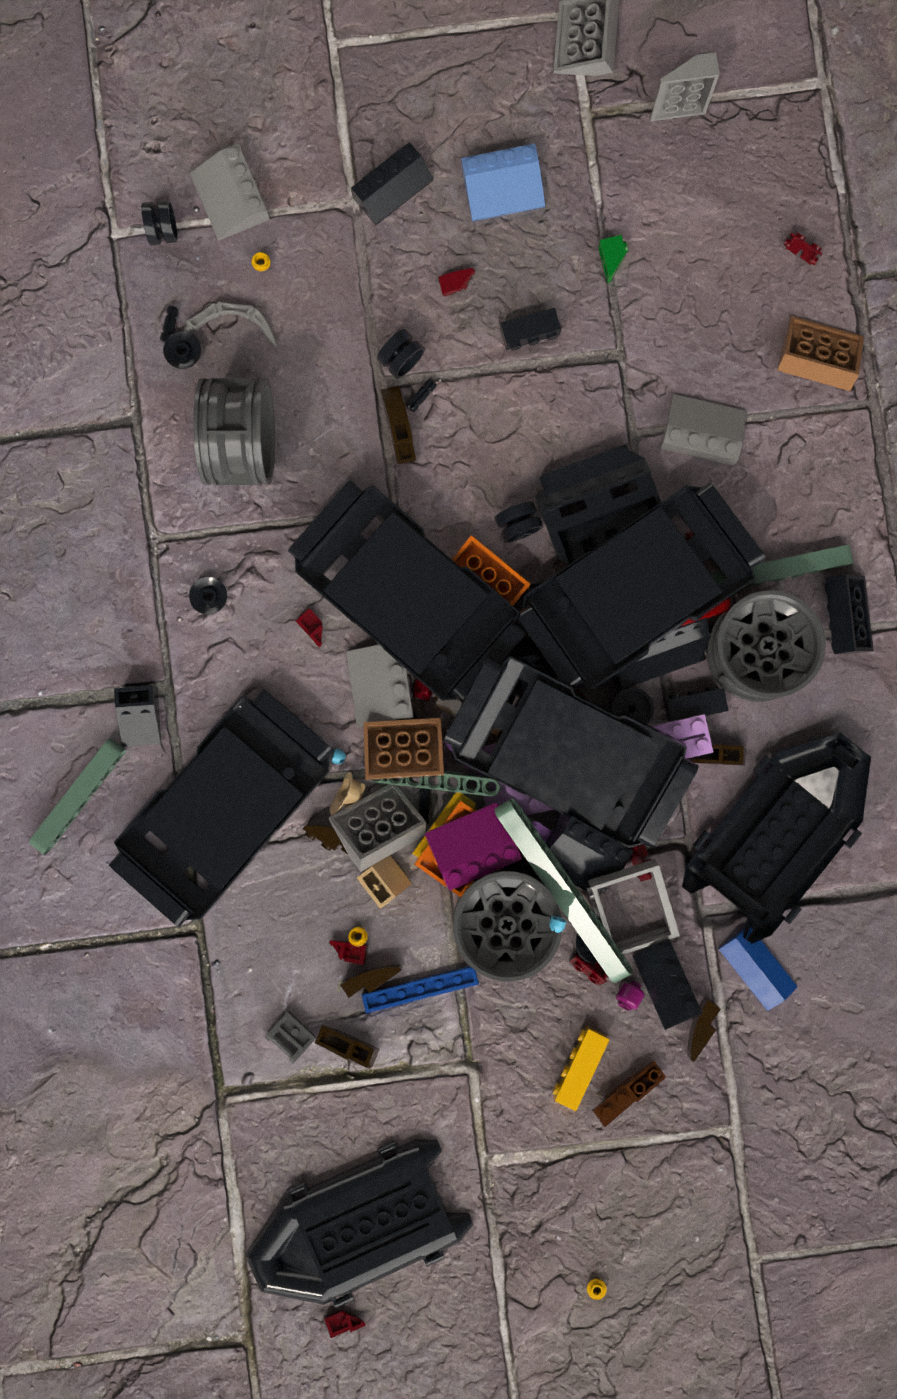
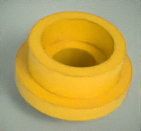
(258, 257)
(354, 932)
(596, 1283)

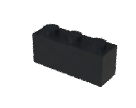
(530, 329)
(696, 704)

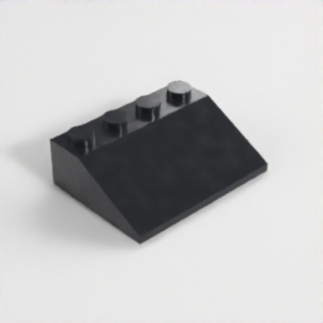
(585, 851)

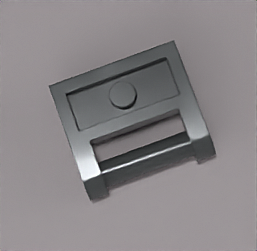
(295, 1033)

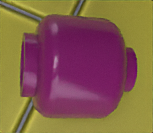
(630, 995)

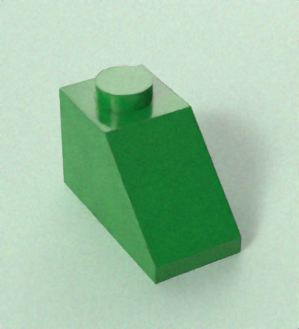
(612, 254)

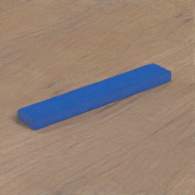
(419, 989)

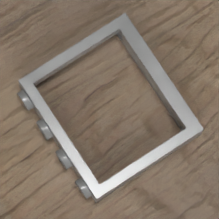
(649, 938)

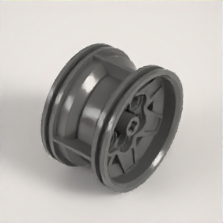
(234, 431)
(799, 623)
(524, 960)

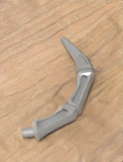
(226, 308)

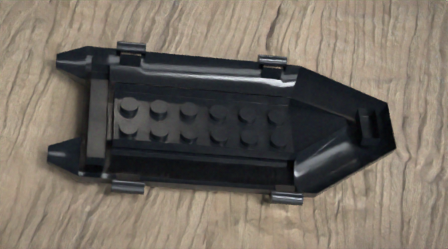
(784, 831)
(356, 1228)

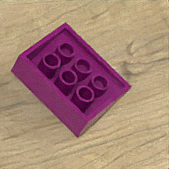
(471, 847)

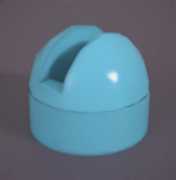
(338, 756)
(557, 923)

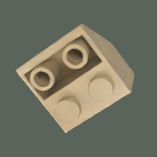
(384, 881)

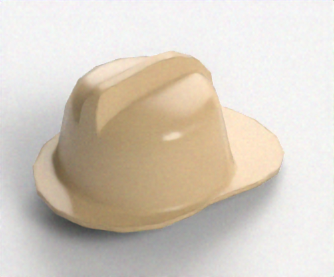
(348, 794)

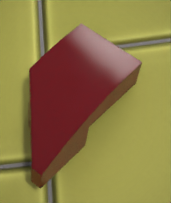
(455, 281)
(311, 625)
(349, 952)
(341, 1322)

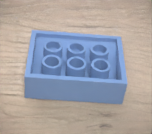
(503, 182)

